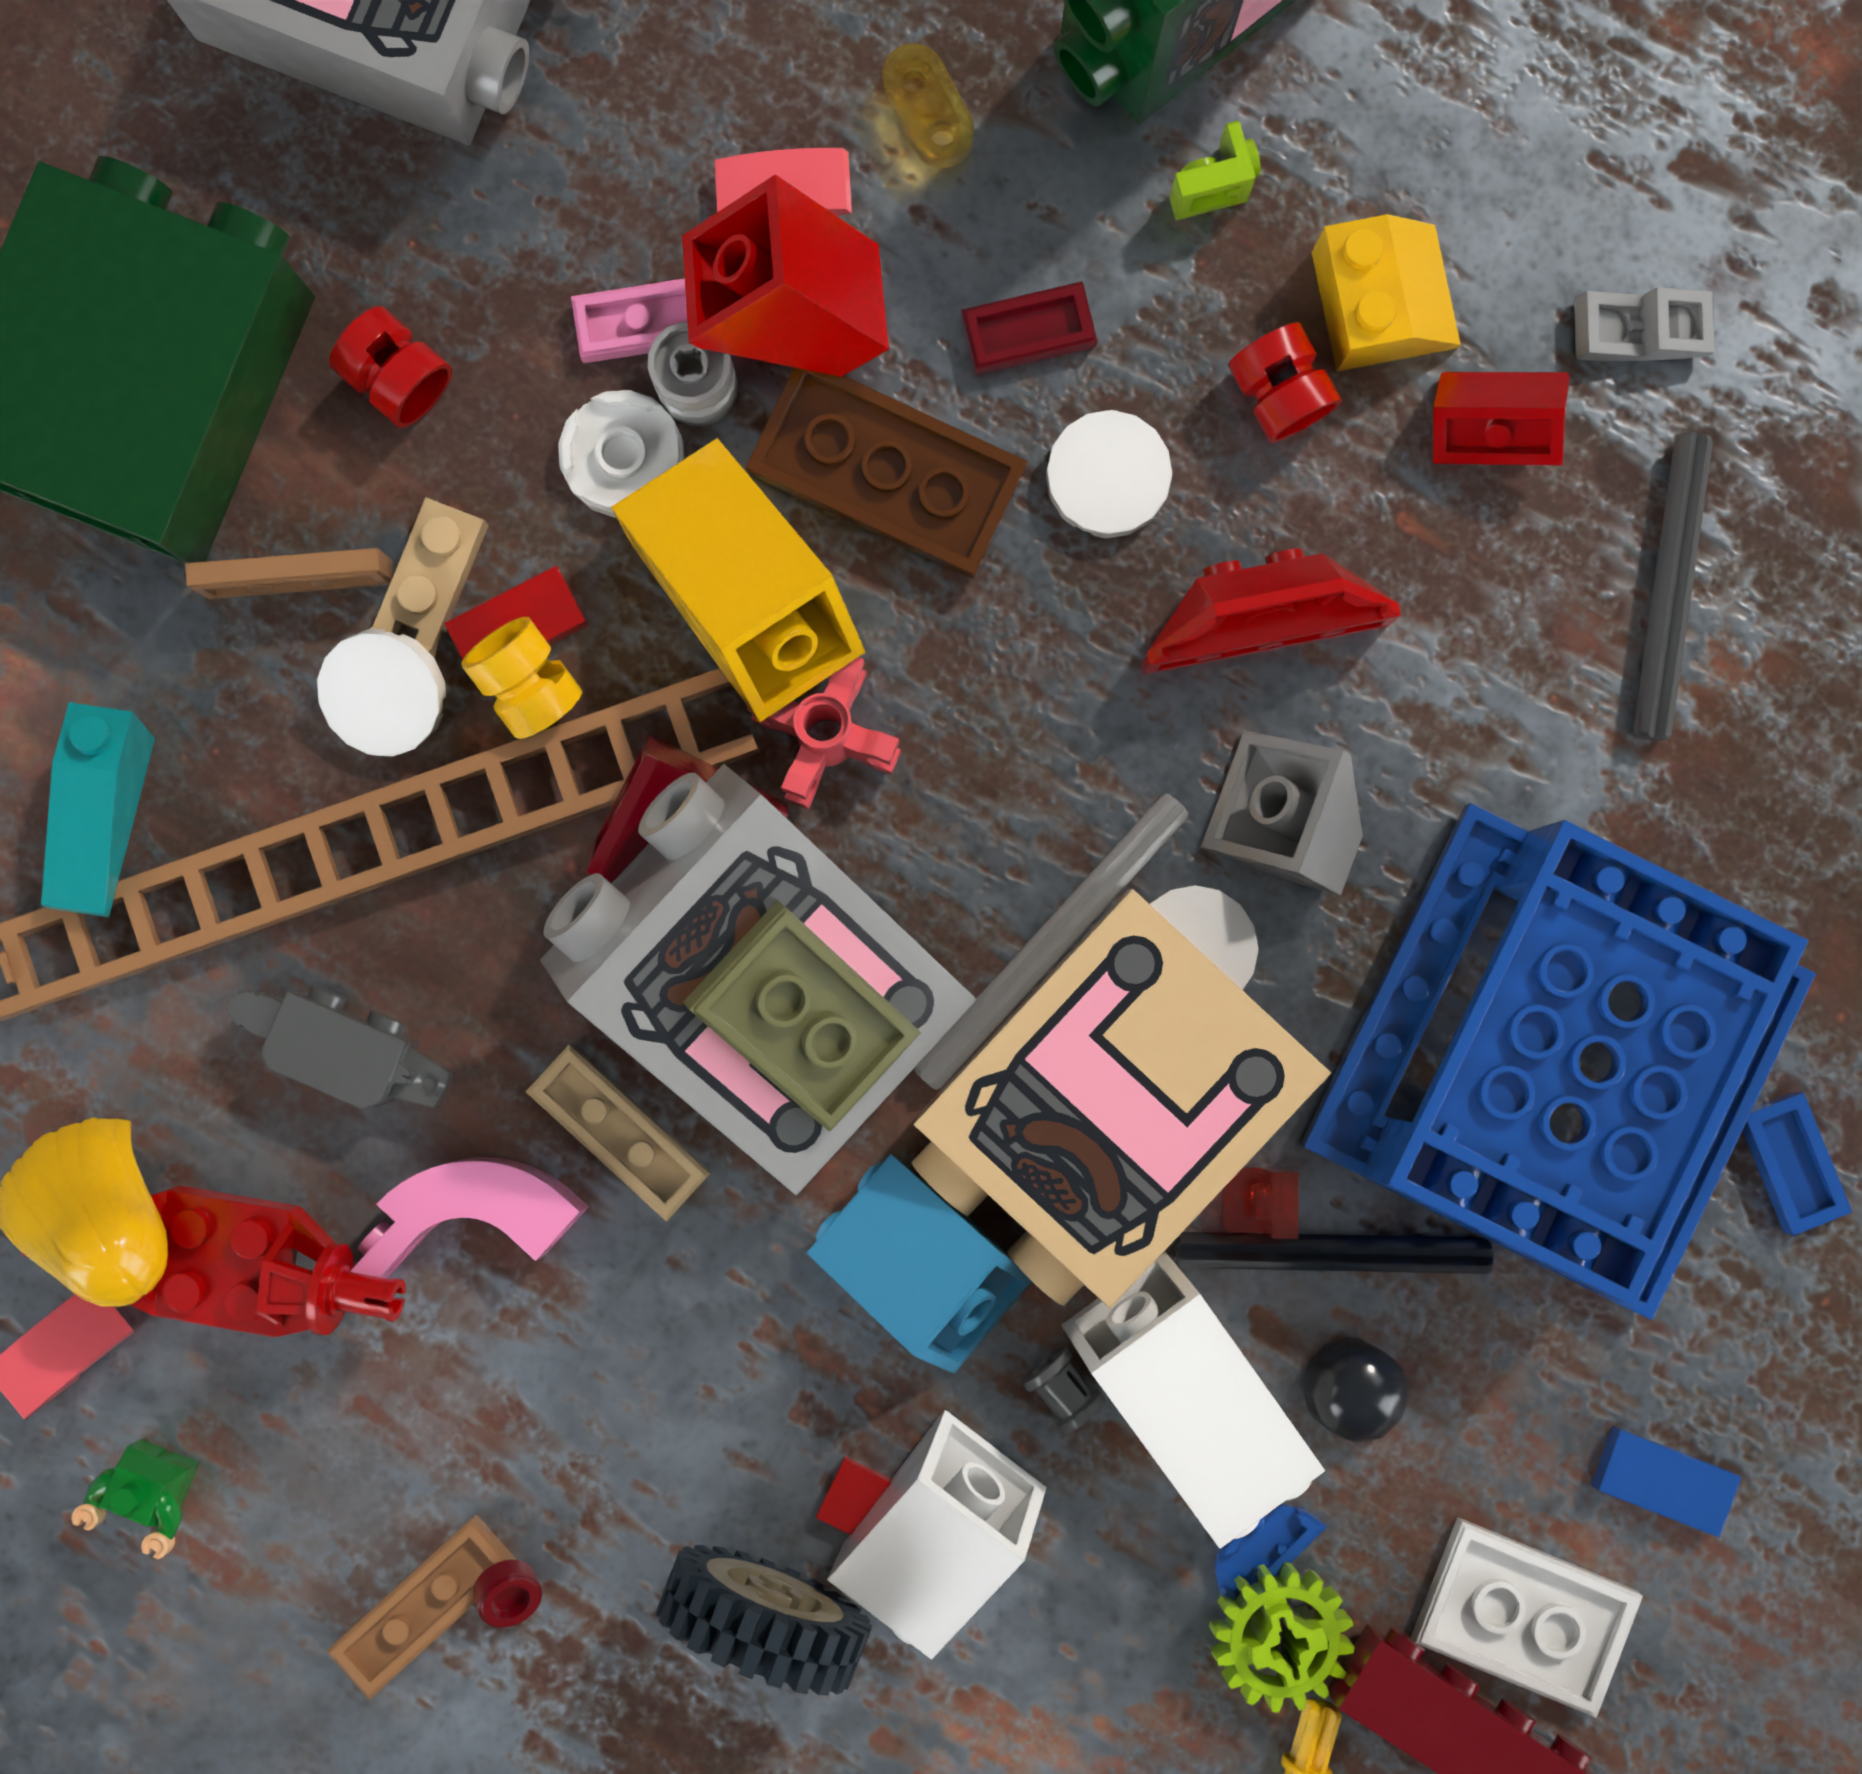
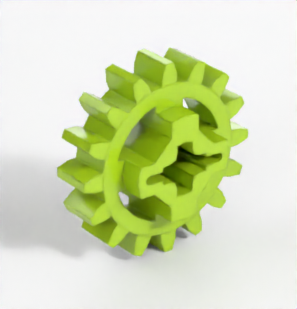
(1309, 1642)

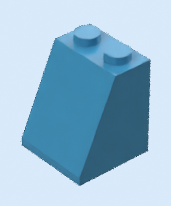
(918, 1265)

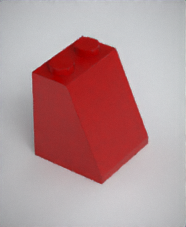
(784, 283)

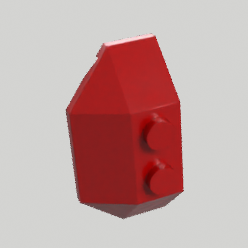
(1267, 609)

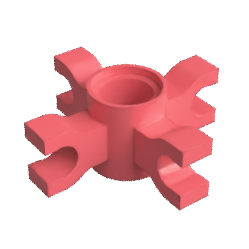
(852, 741)

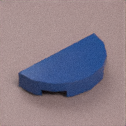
(1275, 1540)

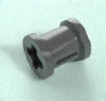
(1063, 1390)

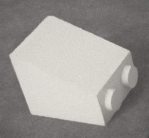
(940, 1536)

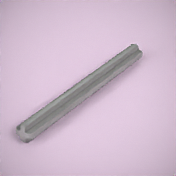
(1052, 940)

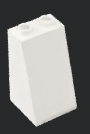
(1194, 1401)

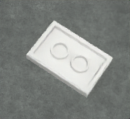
(1526, 1617)

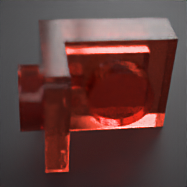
(1262, 1202)

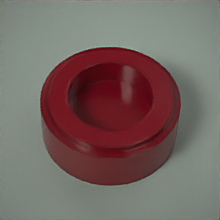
(507, 1593)

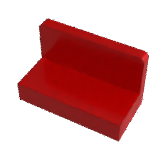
(1500, 418)

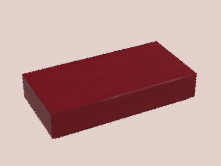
(1029, 328)

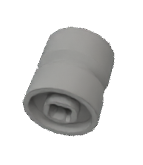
(691, 381)

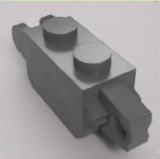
(338, 1050)

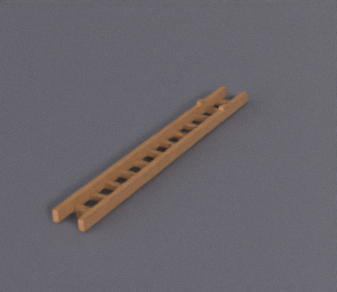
(16, 958)

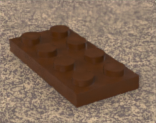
(887, 468)

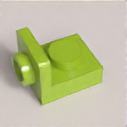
(1214, 185)

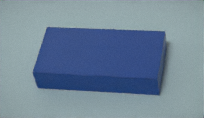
(1795, 1164)
(1666, 1481)

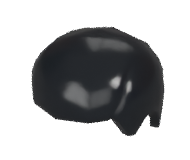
(1355, 1390)

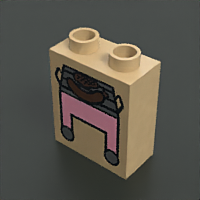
(1114, 1104)

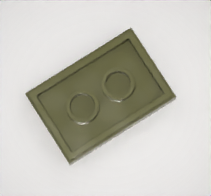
(802, 1016)

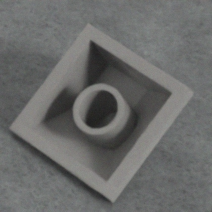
(1288, 812)

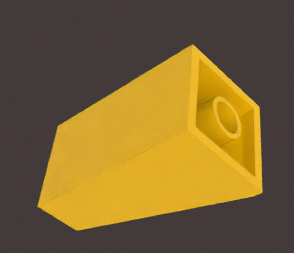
(741, 578)

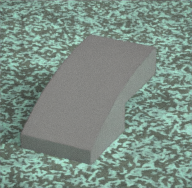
(1644, 327)

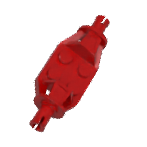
(238, 1268)

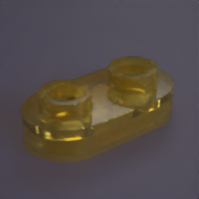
(929, 109)

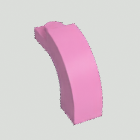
(500, 1191)

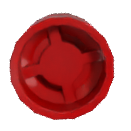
(379, 358)
(1294, 402)

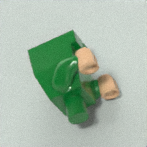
(144, 1488)

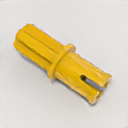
(1313, 1739)

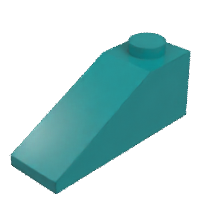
(92, 806)

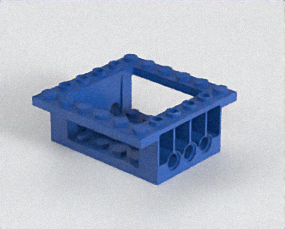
(1681, 1077)

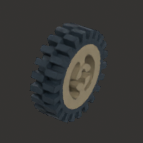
(763, 1620)

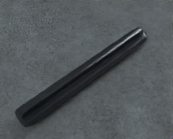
(1334, 1253)

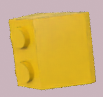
(1383, 291)

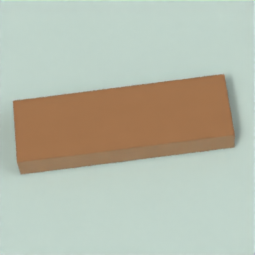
(290, 573)
(418, 1608)

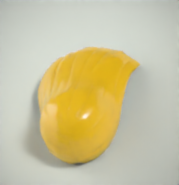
(86, 1212)

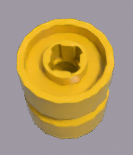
(527, 685)

